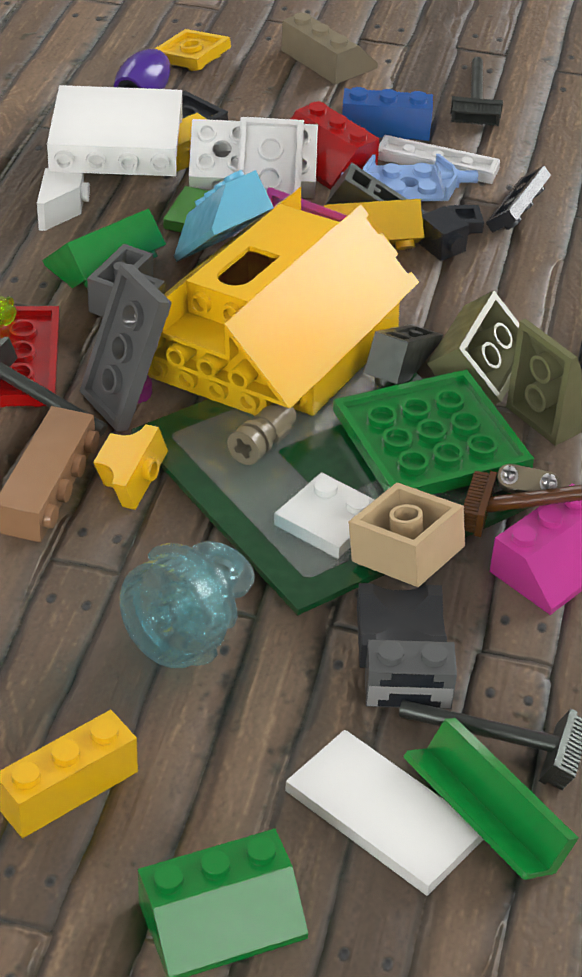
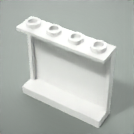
(115, 130)

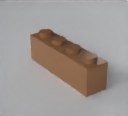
(47, 473)

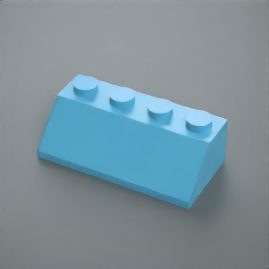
(223, 213)

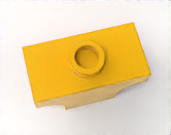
(131, 463)

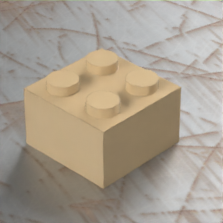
(407, 534)

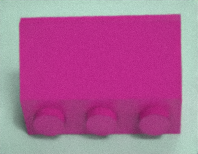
(543, 555)

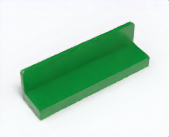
(493, 801)

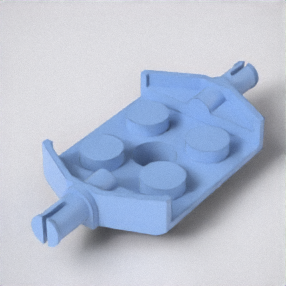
(421, 180)

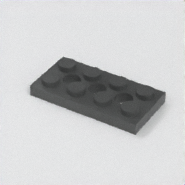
(125, 346)

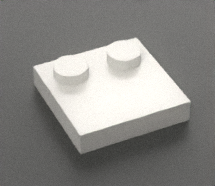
(322, 514)

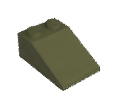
(545, 385)

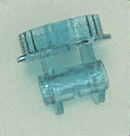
(184, 601)

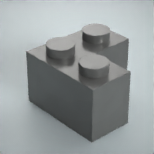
(102, 280)

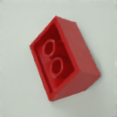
(337, 142)

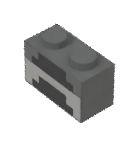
(410, 672)

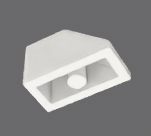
(60, 198)

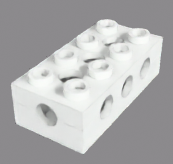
(216, 151)

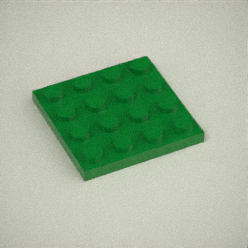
(430, 433)

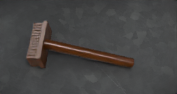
(481, 500)

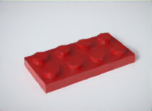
(36, 344)

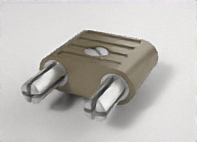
(520, 479)

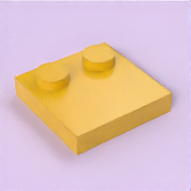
(194, 48)

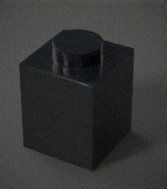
(444, 233)

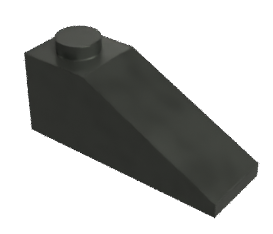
(359, 186)
(400, 353)

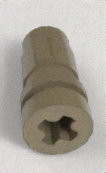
(257, 435)

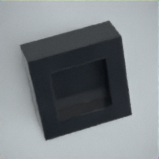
(471, 215)

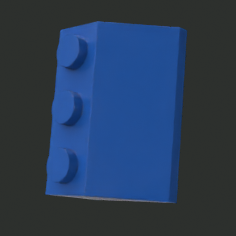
(390, 112)

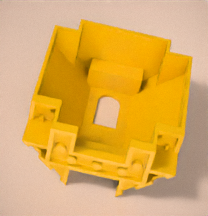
(293, 320)

